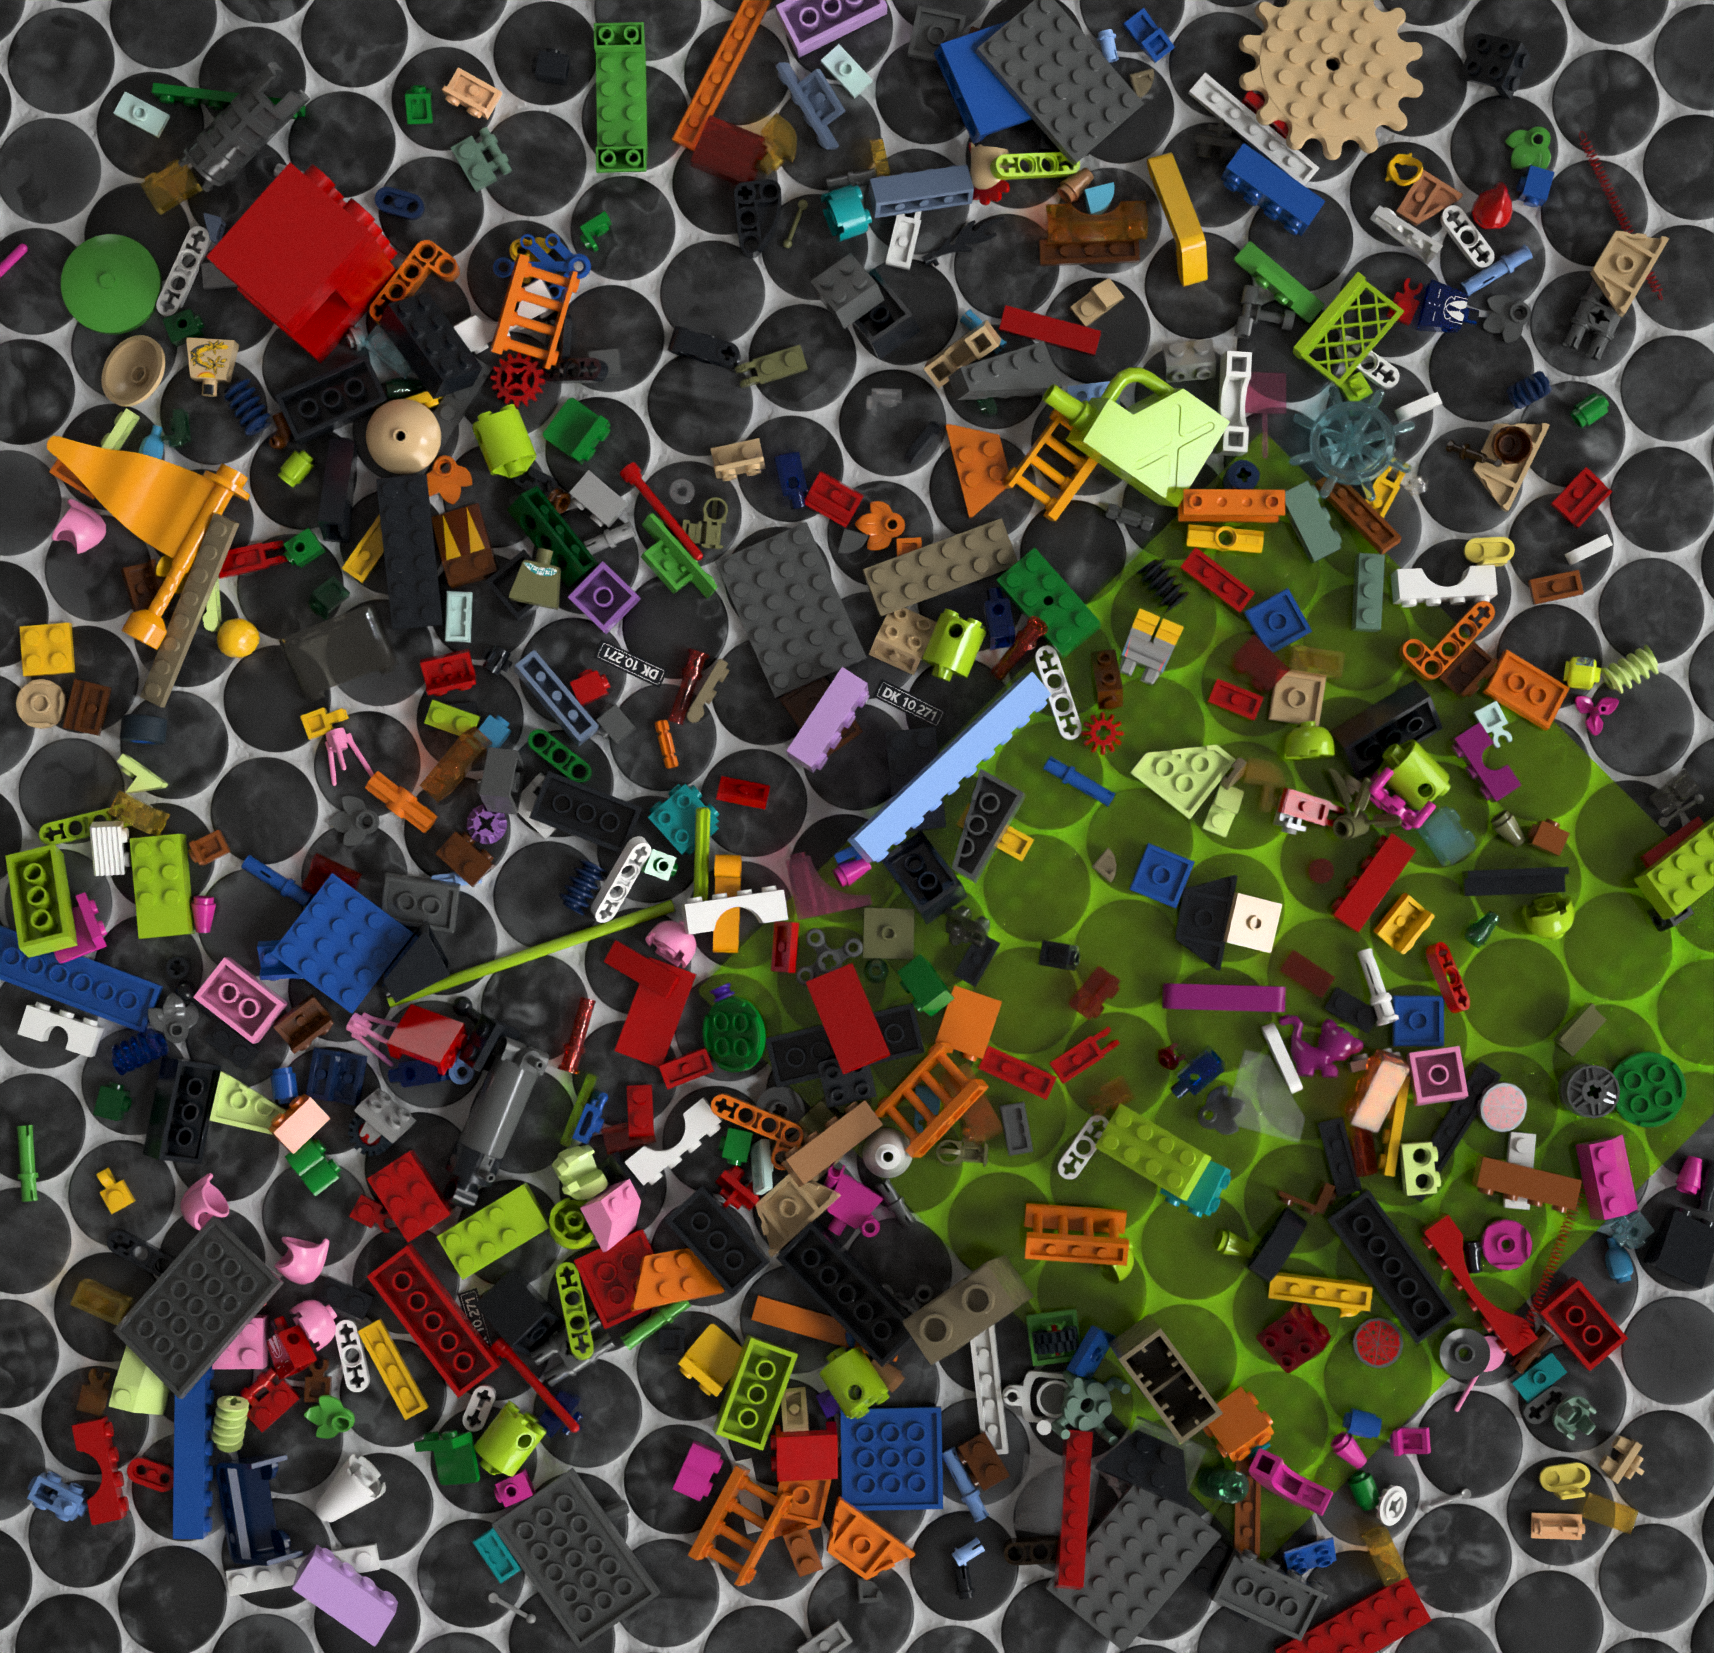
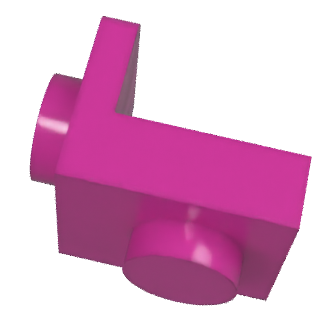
(1410, 1440)

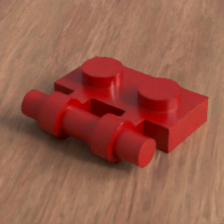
(274, 1404)

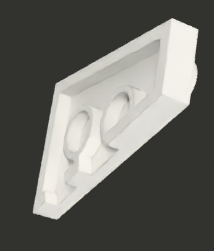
(1409, 236)

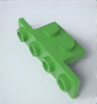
(1279, 282)
(672, 561)

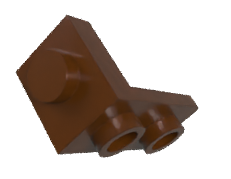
(1107, 679)
(1324, 1197)

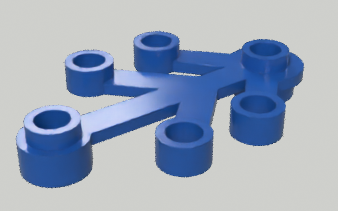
(547, 263)

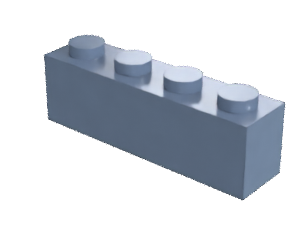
(921, 191)
(556, 698)

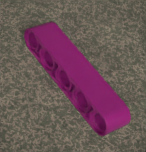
(1223, 997)

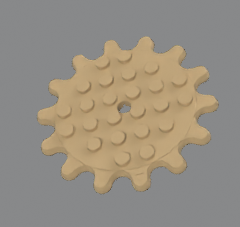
(1323, 101)

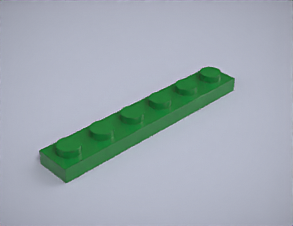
(194, 96)

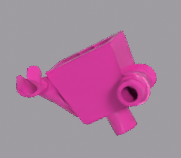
(853, 1205)

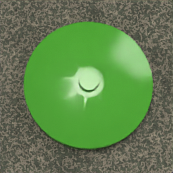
(111, 284)

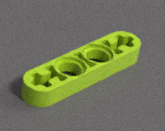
(1035, 168)
(85, 820)
(576, 1310)

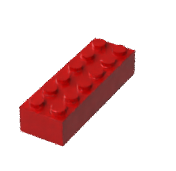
(434, 1320)

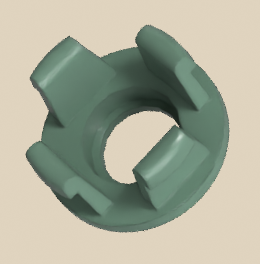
(1569, 1420)

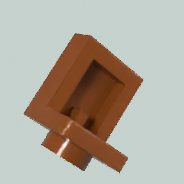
(209, 848)

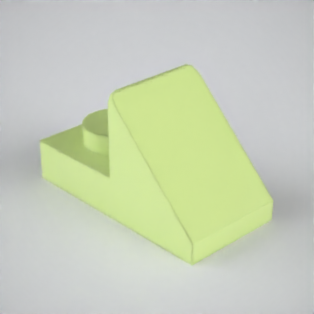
(145, 778)
(1223, 810)

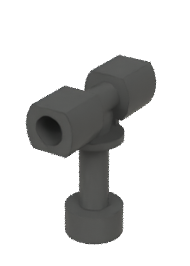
(1252, 313)

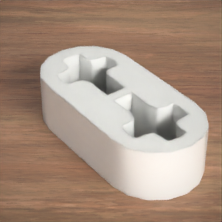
(1418, 407)
(1588, 549)
(484, 1410)

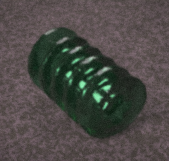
(1223, 1484)

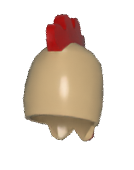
(984, 183)

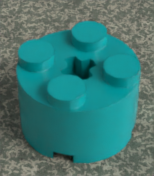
(845, 212)

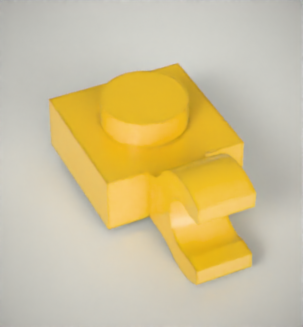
(320, 722)
(116, 1193)

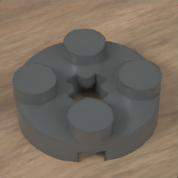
(785, 1097)

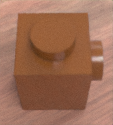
(1547, 837)

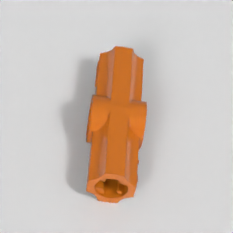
(401, 802)

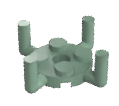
(1095, 1413)

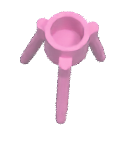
(337, 742)
(360, 1027)

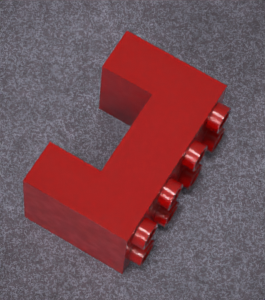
(307, 259)

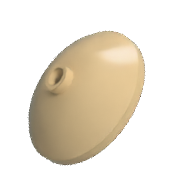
(133, 370)
(420, 442)

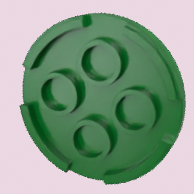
(734, 1034)
(1649, 1089)

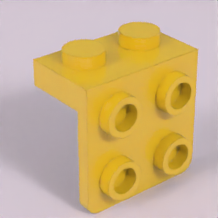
(711, 1360)

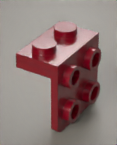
(1294, 1337)

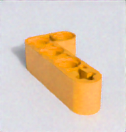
(727, 880)

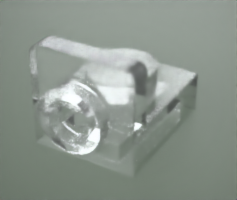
(888, 397)

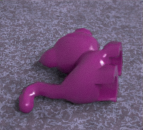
(1334, 1045)

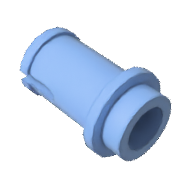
(1108, 45)
(966, 1553)

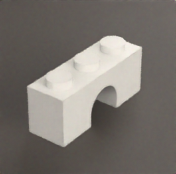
(82, 1035)

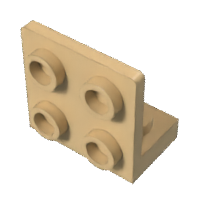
(738, 459)
(903, 639)

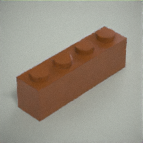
(1526, 1182)

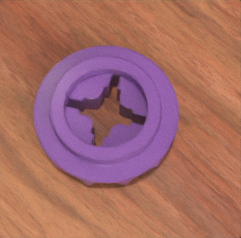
(486, 836)

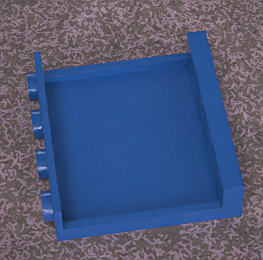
(976, 91)

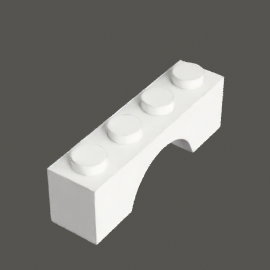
(478, 331)
(1233, 384)
(1414, 587)
(702, 915)
(649, 1162)

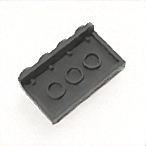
(1268, 1593)

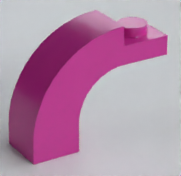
(1282, 1481)

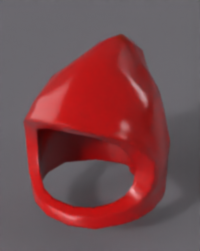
(1493, 207)

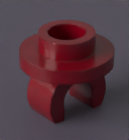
(1168, 1058)

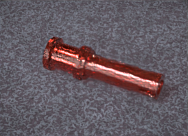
(1024, 641)
(688, 672)
(575, 1048)

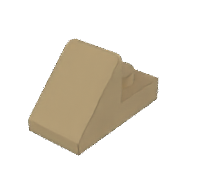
(1097, 302)
(795, 1410)

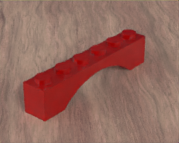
(1448, 1244)
(1074, 1513)

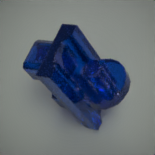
(552, 1422)

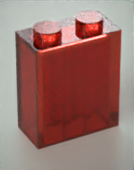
(728, 151)

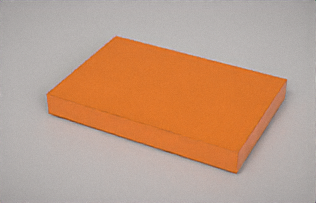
(1526, 690)

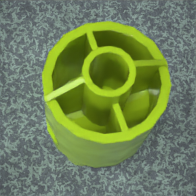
(504, 442)
(952, 654)
(1415, 774)
(847, 1375)
(509, 1440)

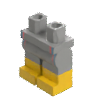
(1146, 654)

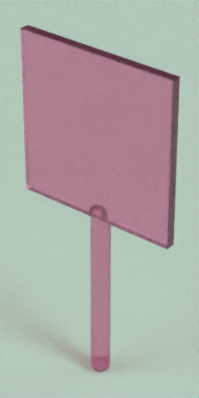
(1267, 396)

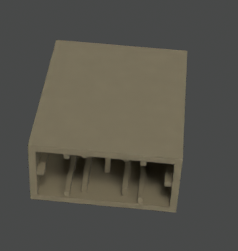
(1165, 1379)

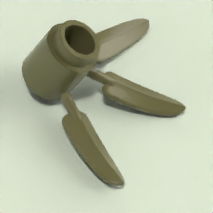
(1356, 822)

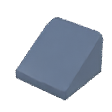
(215, 227)

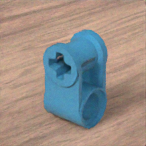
(930, 1100)

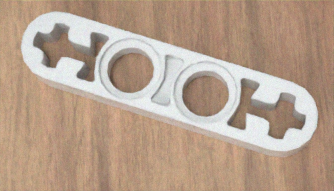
(180, 270)
(1061, 692)
(625, 880)

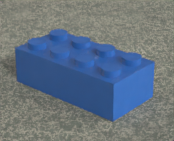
(1271, 190)

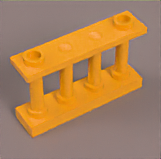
(1068, 485)

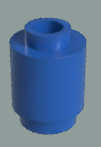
(284, 1085)
(1362, 1423)

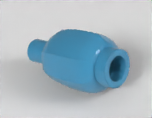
(152, 444)
(1618, 1262)

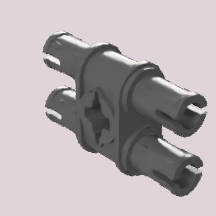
(1585, 321)
(559, 1344)

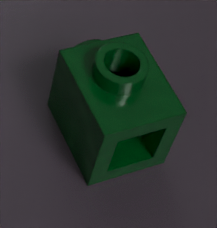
(184, 325)
(112, 1101)

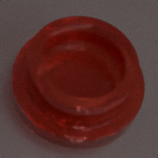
(1321, 870)

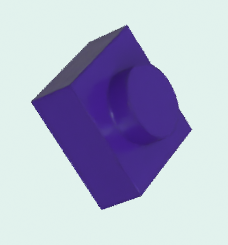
(828, 1403)

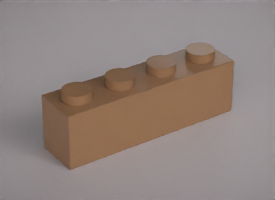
(831, 1143)

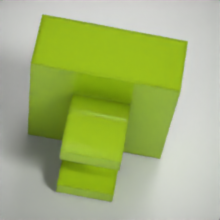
(1356, 388)

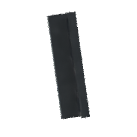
(1514, 881)

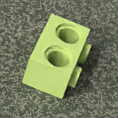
(1411, 1169)

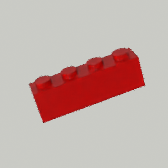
(1373, 881)

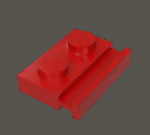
(1581, 497)
(833, 499)

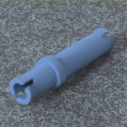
(1504, 265)
(969, 1493)

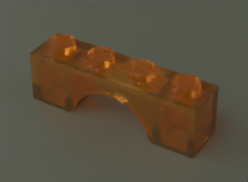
(1068, 224)

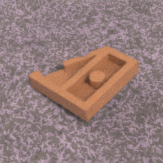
(1426, 199)

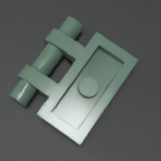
(474, 163)

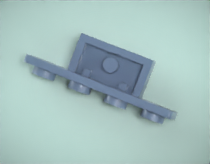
(816, 101)

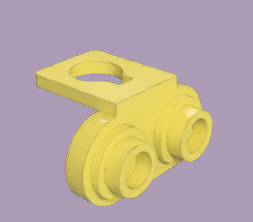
(1489, 551)
(1565, 1479)

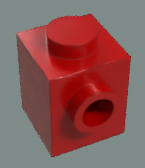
(590, 687)

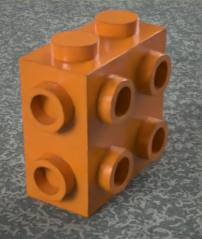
(1240, 1425)

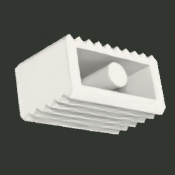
(109, 848)

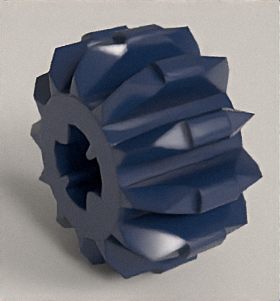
(1529, 390)

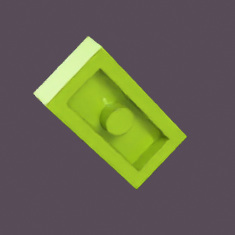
(450, 718)

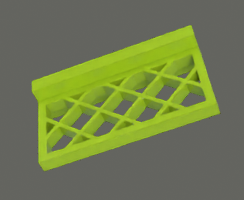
(1332, 315)

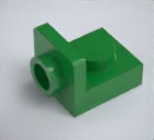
(419, 105)
(596, 226)

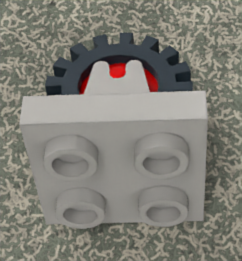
(378, 1123)

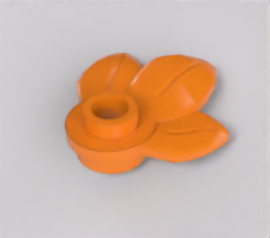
(448, 483)
(877, 527)

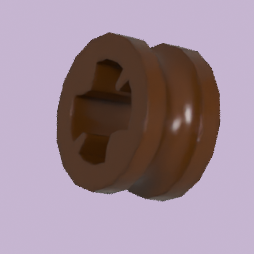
(560, 500)

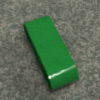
(549, 750)

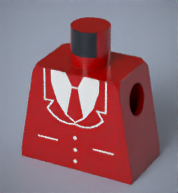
(289, 1349)

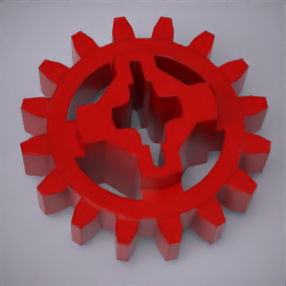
(511, 387)

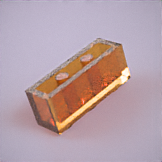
(456, 764)
(1376, 1090)
(980, 1119)

